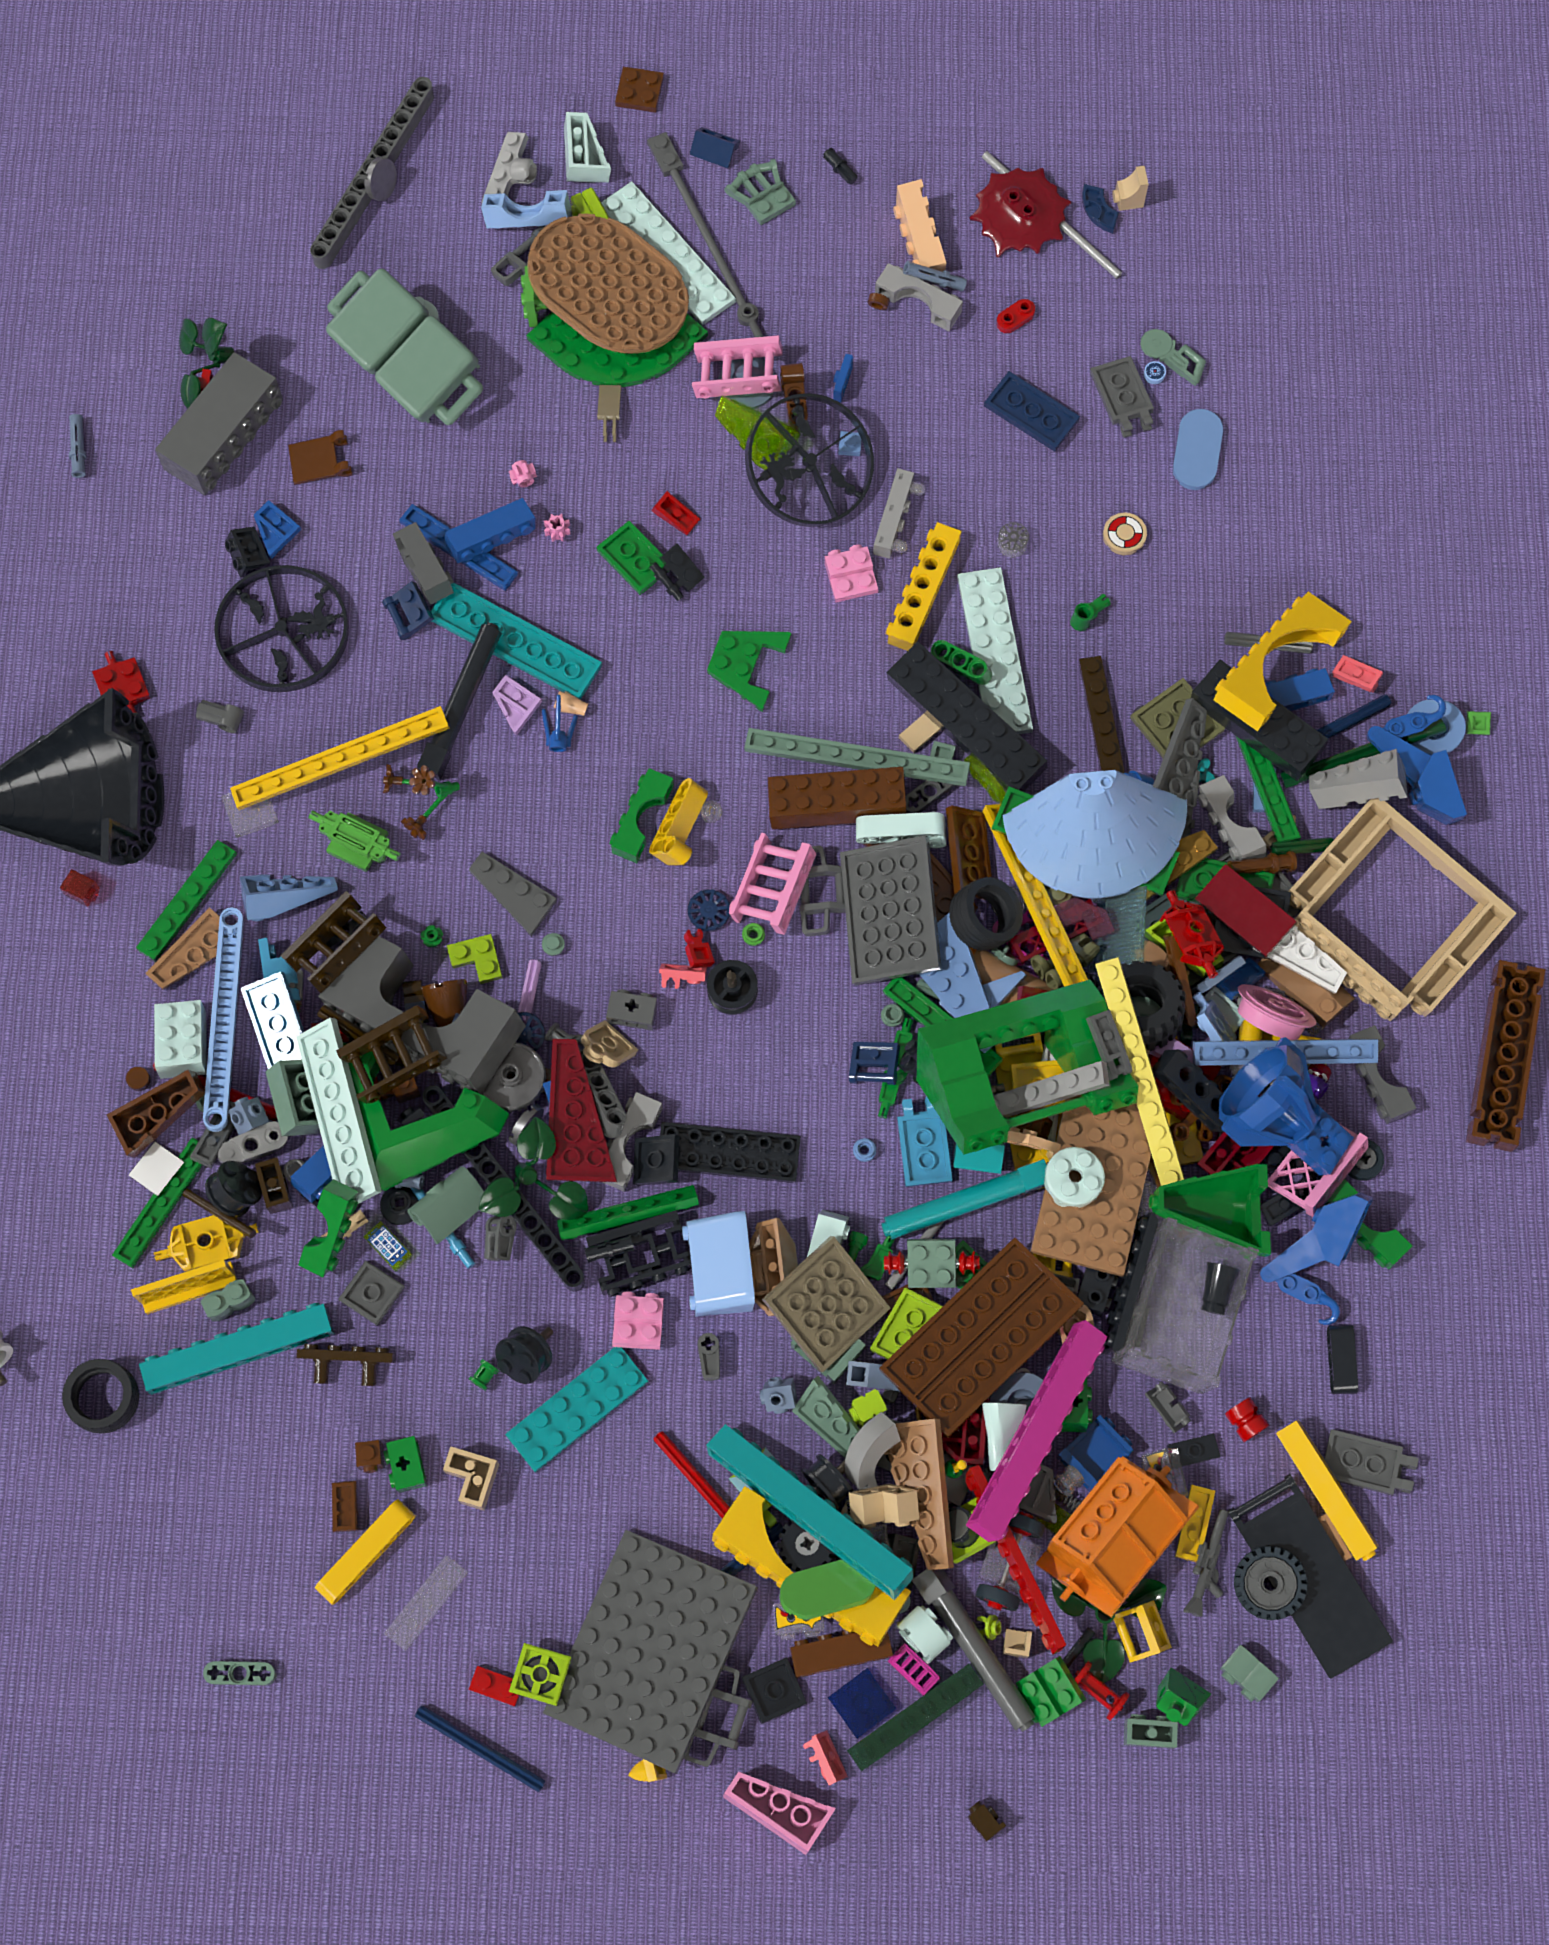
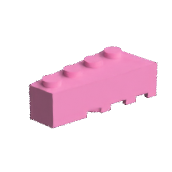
(781, 1811)

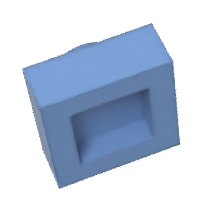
(850, 444)

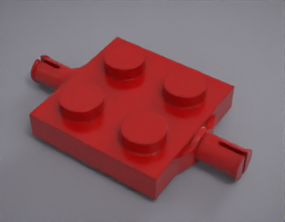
(124, 678)

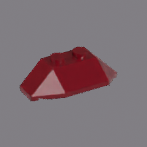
(1228, 1155)
(969, 1440)

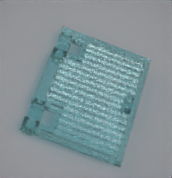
(1128, 938)

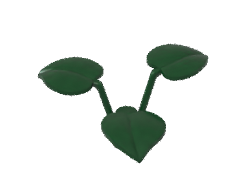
(212, 335)
(534, 1143)
(1107, 1655)

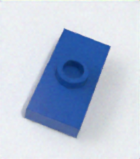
(842, 377)
(1246, 974)

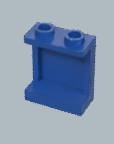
(1096, 1450)

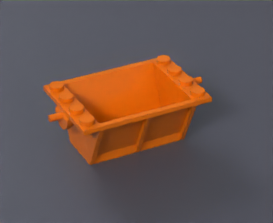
(1116, 1534)

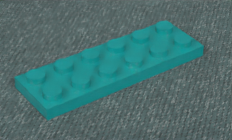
(576, 1408)

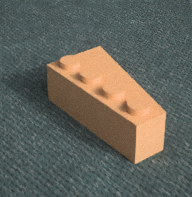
(918, 227)

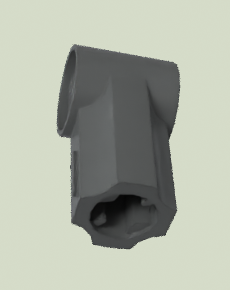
(225, 717)

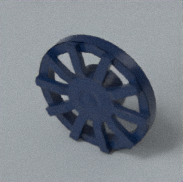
(708, 910)
(528, 1033)

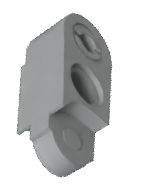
(235, 1149)

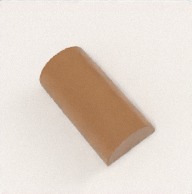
(992, 969)

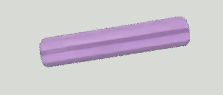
(529, 988)

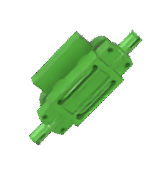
(354, 839)

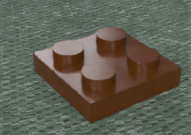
(639, 89)

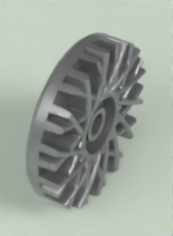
(525, 1086)

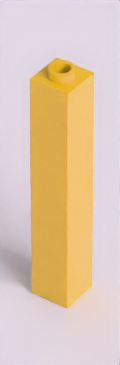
(1328, 1491)

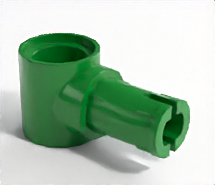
(1089, 612)

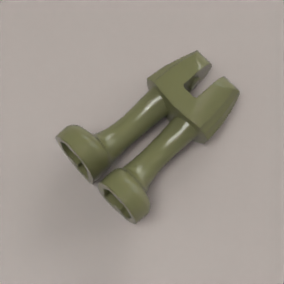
(1045, 969)

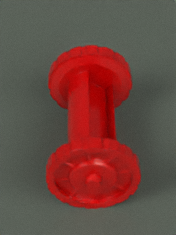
(1100, 1691)

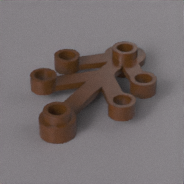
(1190, 1118)

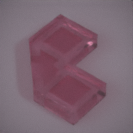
(1094, 917)

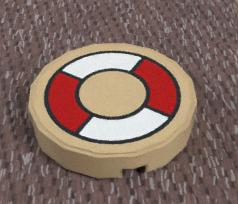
(1124, 533)

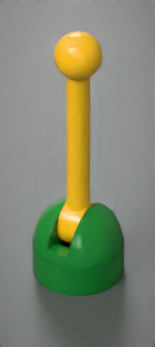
(951, 1469)

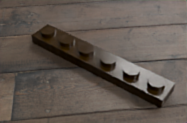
(1100, 714)

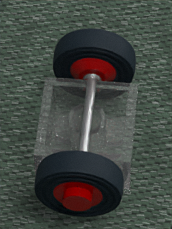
(996, 1568)

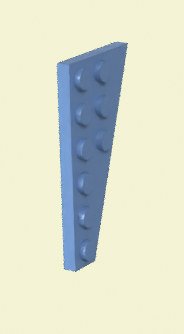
(959, 980)

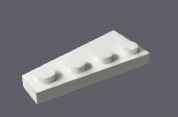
(1307, 960)

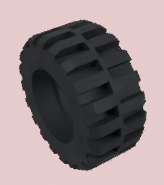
(1160, 986)

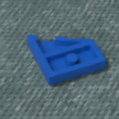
(275, 527)

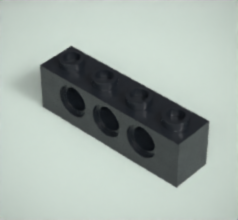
(1183, 1088)

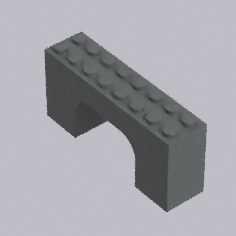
(472, 1043)

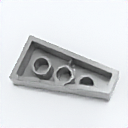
(1360, 780)

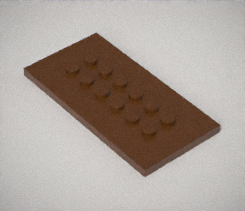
(981, 1336)

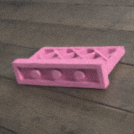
(1327, 1185)

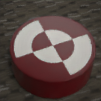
(1320, 1070)

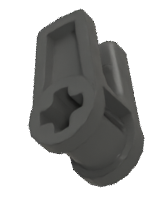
(498, 1239)
(709, 1359)

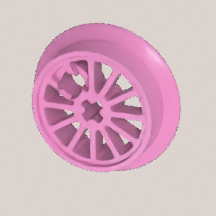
(1273, 1012)

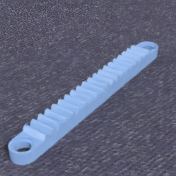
(223, 1019)

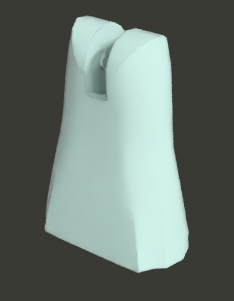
(1001, 1424)

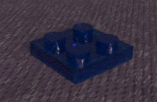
(862, 1703)

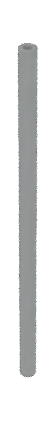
(1064, 226)

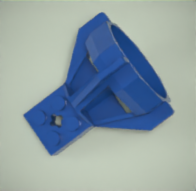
(1285, 1112)

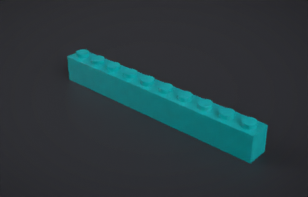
(810, 1511)

